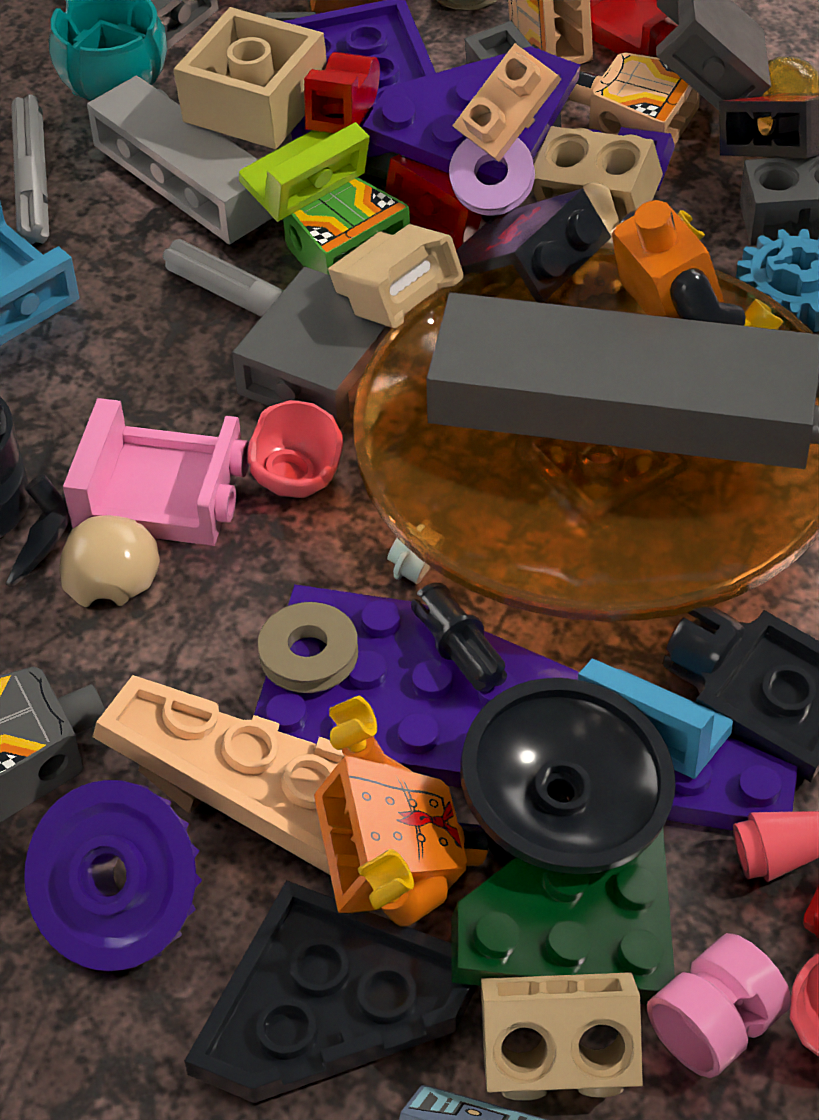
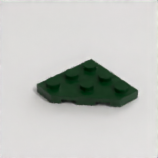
(568, 924)

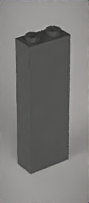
(626, 380)

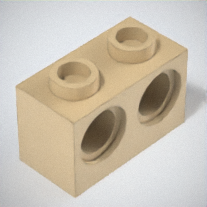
(581, 156)
(561, 1012)

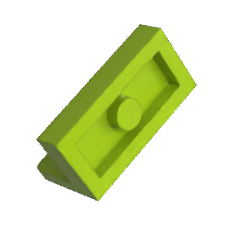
(306, 169)

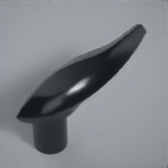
(44, 532)

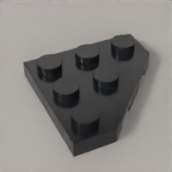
(324, 998)

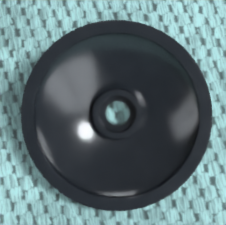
(575, 743)

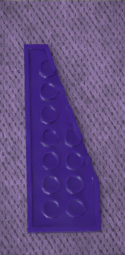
(429, 705)

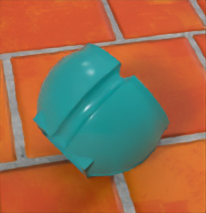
(106, 44)

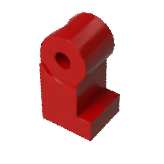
(344, 87)

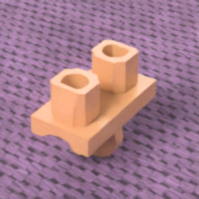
(507, 102)

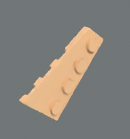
(225, 761)

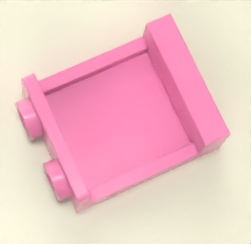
(161, 479)

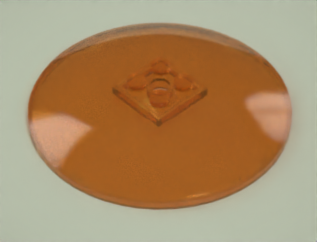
(545, 523)

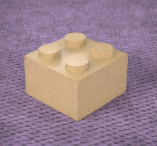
(249, 77)

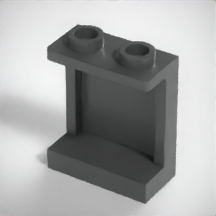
(715, 49)
(307, 348)

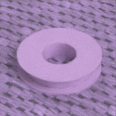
(497, 198)

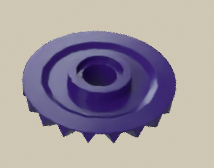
(73, 875)

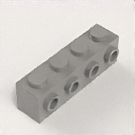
(177, 159)

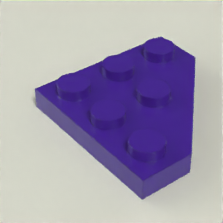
(419, 113)

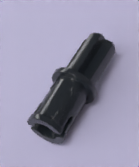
(459, 637)

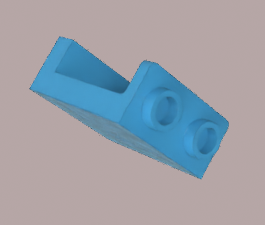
(31, 283)

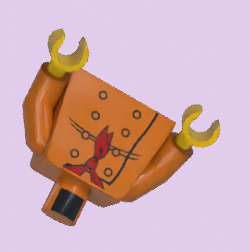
(389, 829)

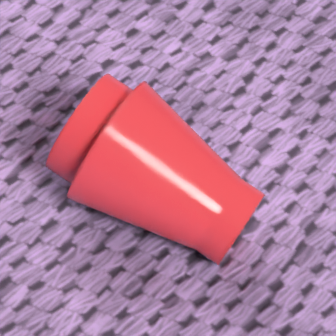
(776, 842)

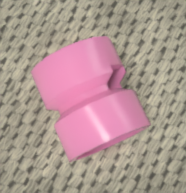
(715, 1007)

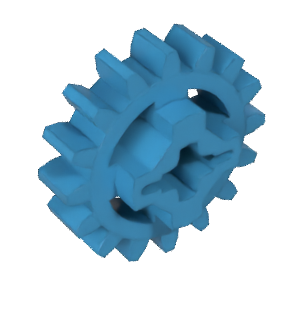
(786, 273)

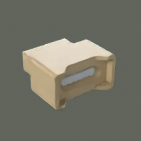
(396, 273)

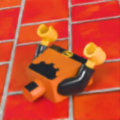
(673, 272)

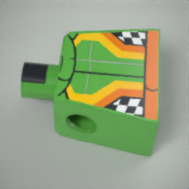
(342, 222)

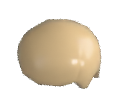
(108, 560)

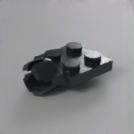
(758, 677)

